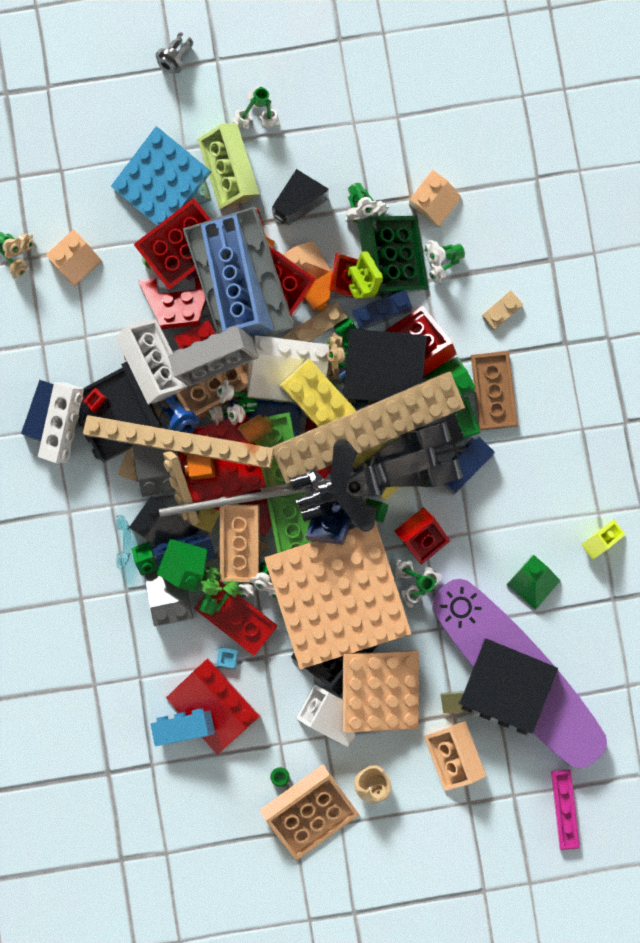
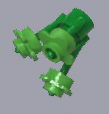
(211, 587)

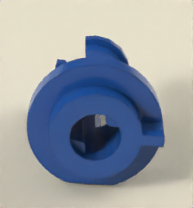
(180, 419)

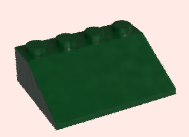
(397, 252)

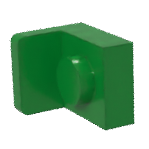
(144, 558)

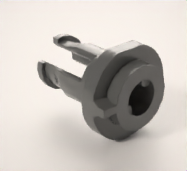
(170, 58)

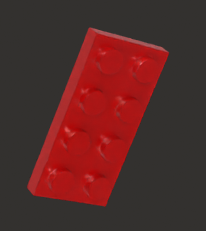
(240, 621)

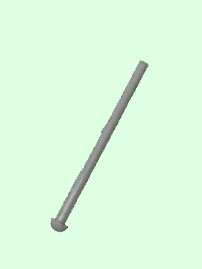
(268, 492)

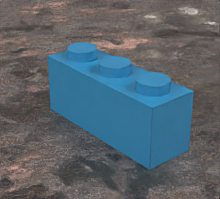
(182, 727)

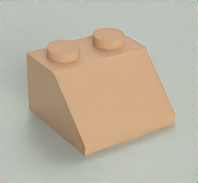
(435, 198)
(73, 257)

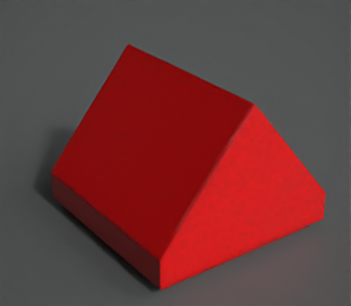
(95, 400)

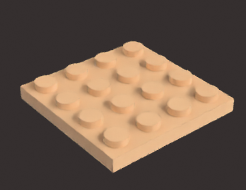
(380, 691)

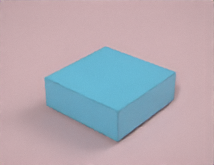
(227, 658)

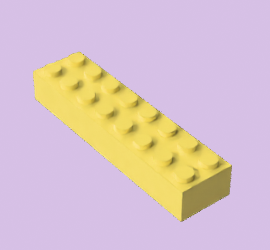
(323, 404)

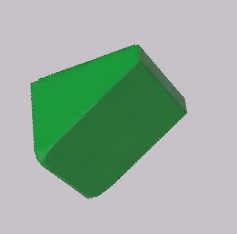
(343, 329)
(381, 509)

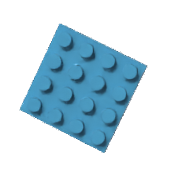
(160, 177)

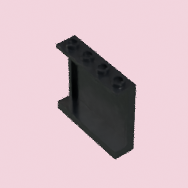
(382, 364)
(123, 404)
(508, 686)

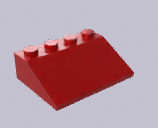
(167, 248)
(293, 279)
(438, 345)
(215, 693)

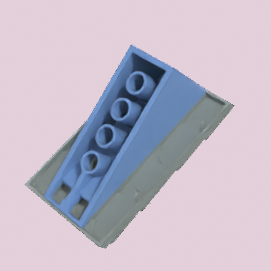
(239, 274)

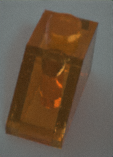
(256, 429)

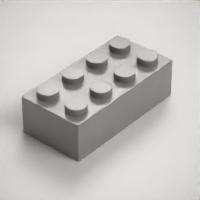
(213, 356)

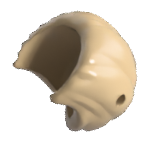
(372, 784)

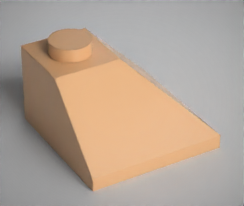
(309, 259)

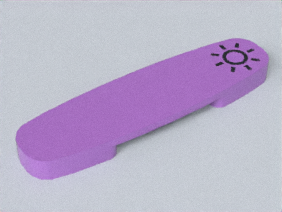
(565, 720)

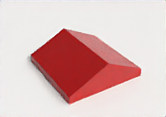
(340, 280)

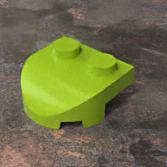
(365, 277)

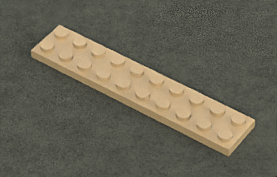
(370, 425)

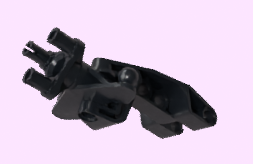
(402, 463)

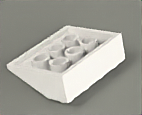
(277, 361)

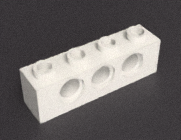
(57, 437)

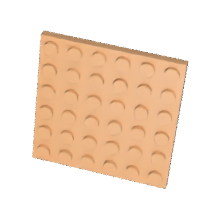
(337, 597)

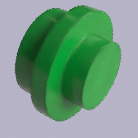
(279, 776)

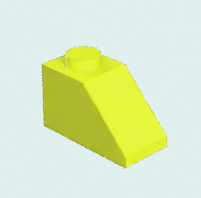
(603, 539)

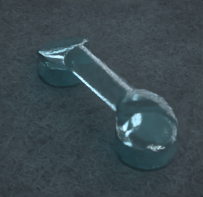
(122, 558)

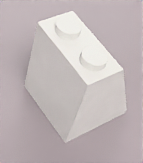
(325, 714)

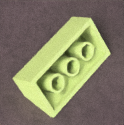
(230, 167)

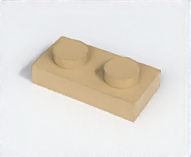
(502, 310)

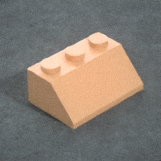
(455, 756)

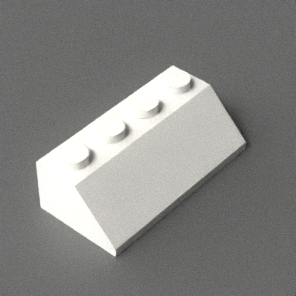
(149, 361)

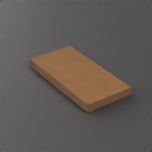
(494, 390)

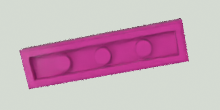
(565, 809)

